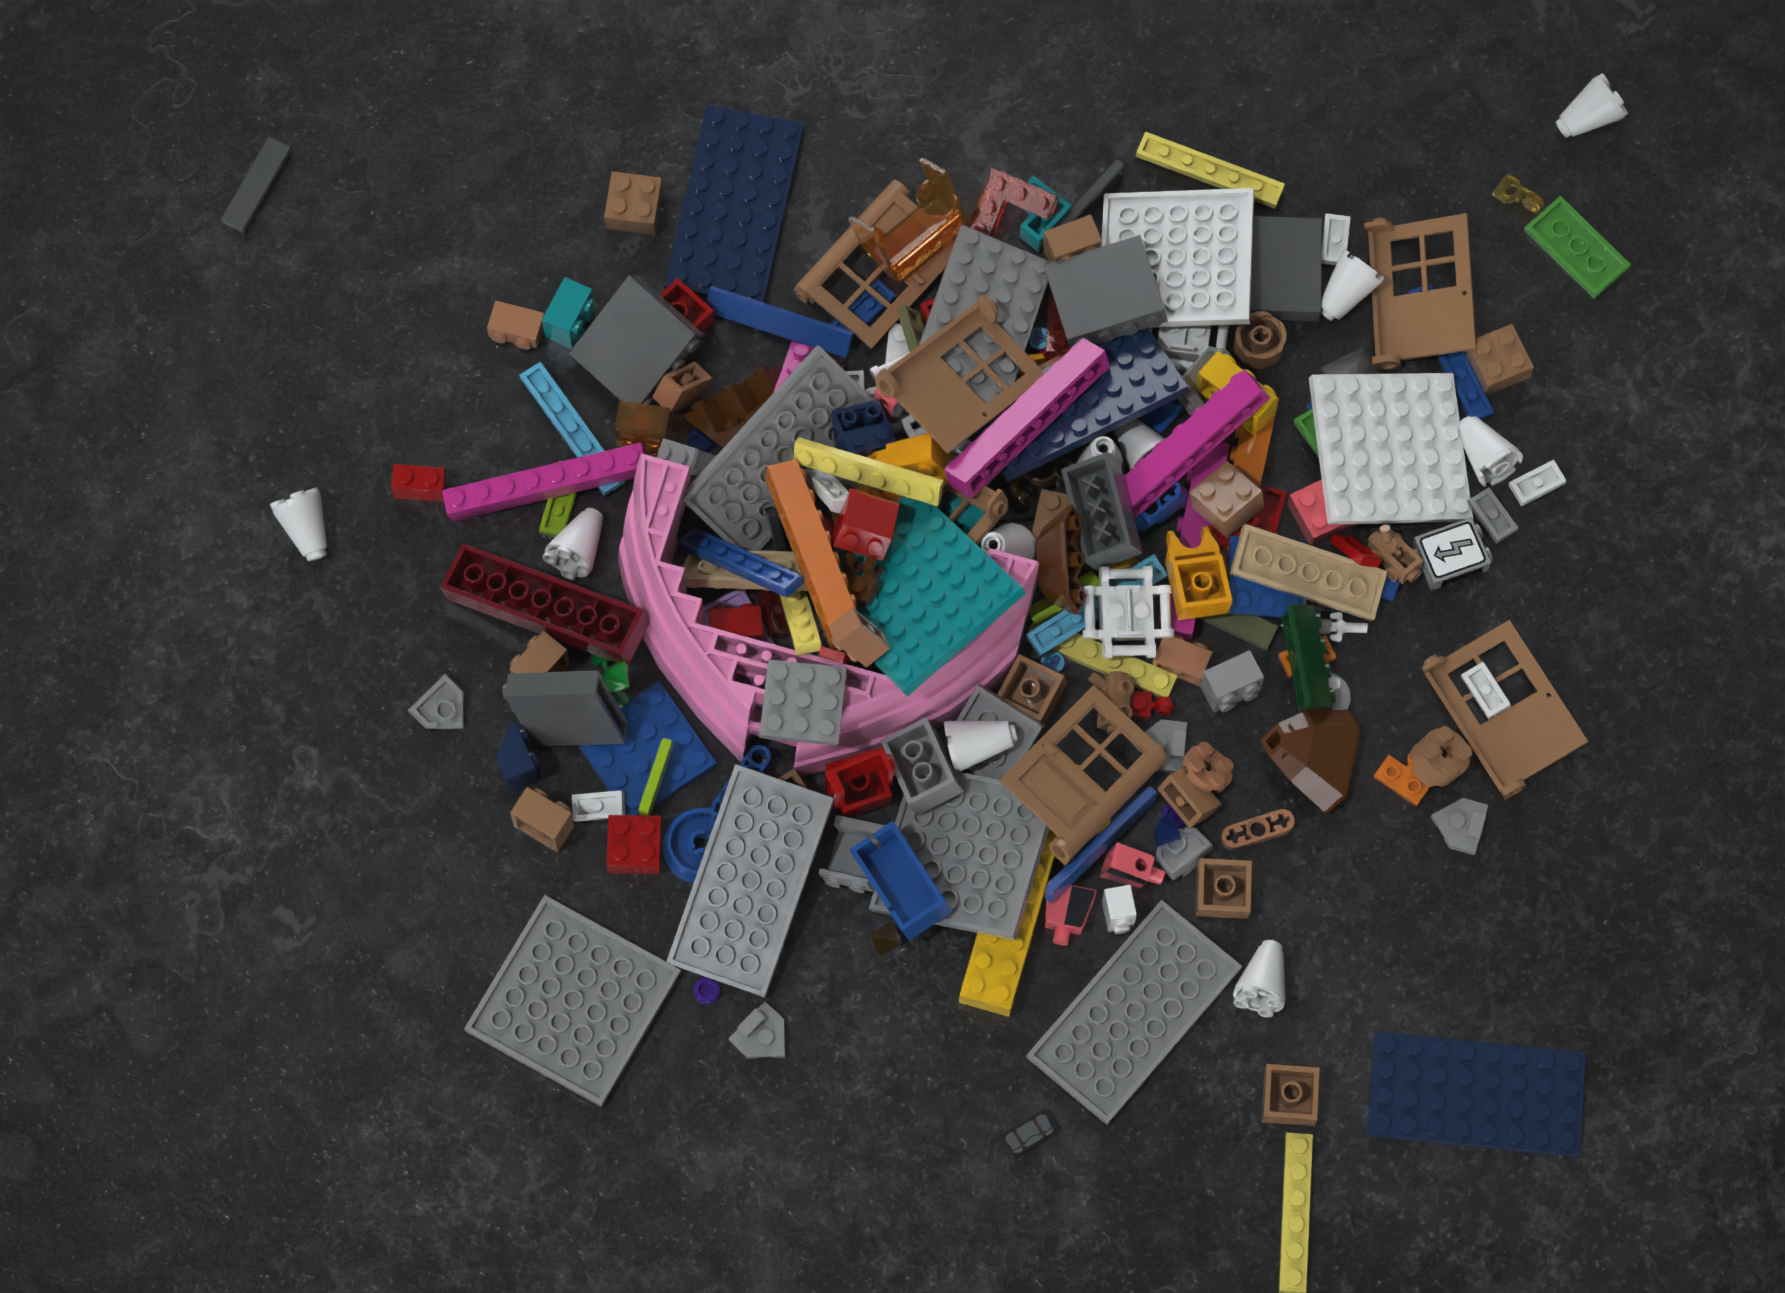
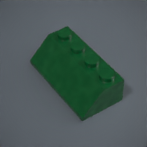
(1306, 658)

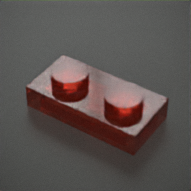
(773, 613)

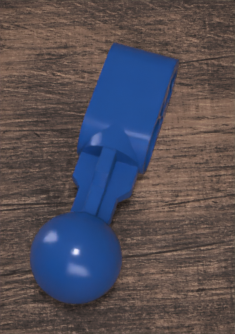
(1165, 510)

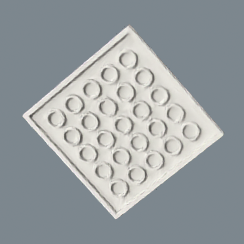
(1195, 247)
(1390, 448)

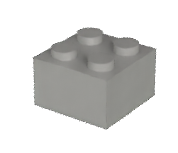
(1232, 682)

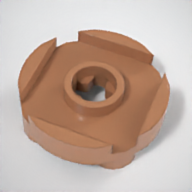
(1205, 756)

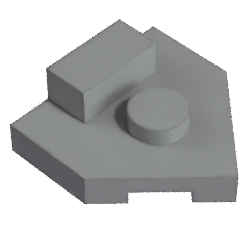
(440, 706)
(1173, 738)
(1461, 824)
(1184, 853)
(761, 1034)

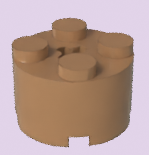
(1272, 337)
(1440, 757)

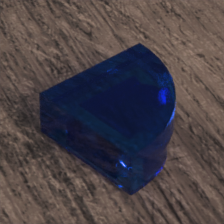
(698, 441)
(1166, 830)

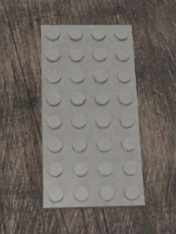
(1007, 277)
(733, 486)
(750, 880)
(1134, 1012)

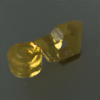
(1532, 201)

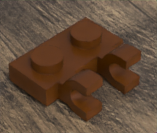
(866, 586)

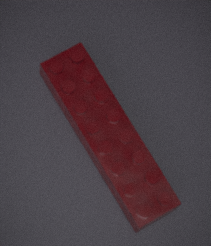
(545, 604)

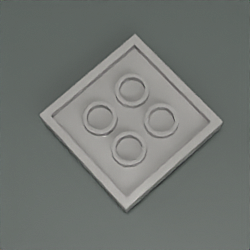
(803, 702)
(988, 706)

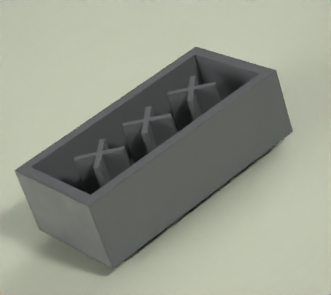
(1103, 504)

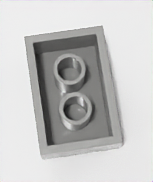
(922, 766)

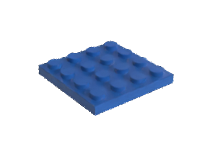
(628, 765)

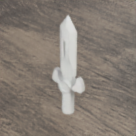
(1340, 627)

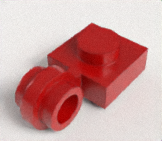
(1141, 705)

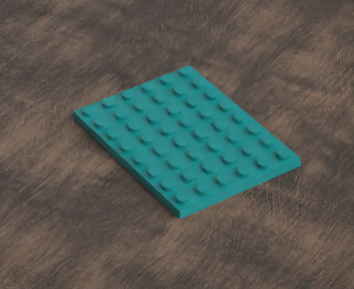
(932, 594)

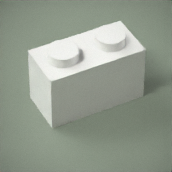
(1119, 909)

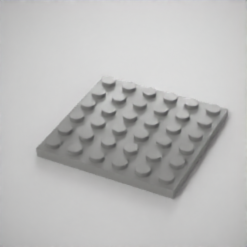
(978, 853)
(572, 1000)

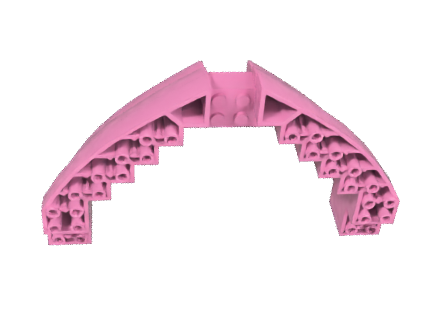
(726, 672)

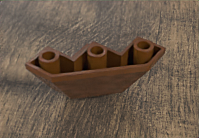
(733, 407)
(1061, 561)
(1316, 753)

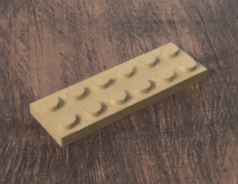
(1308, 572)
(704, 574)

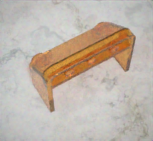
(921, 232)

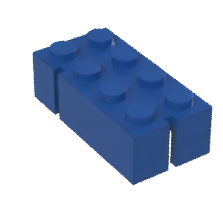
(901, 881)

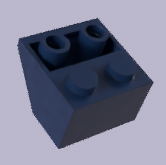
(861, 428)
(515, 763)

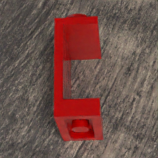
(858, 767)

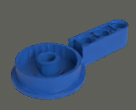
(698, 824)

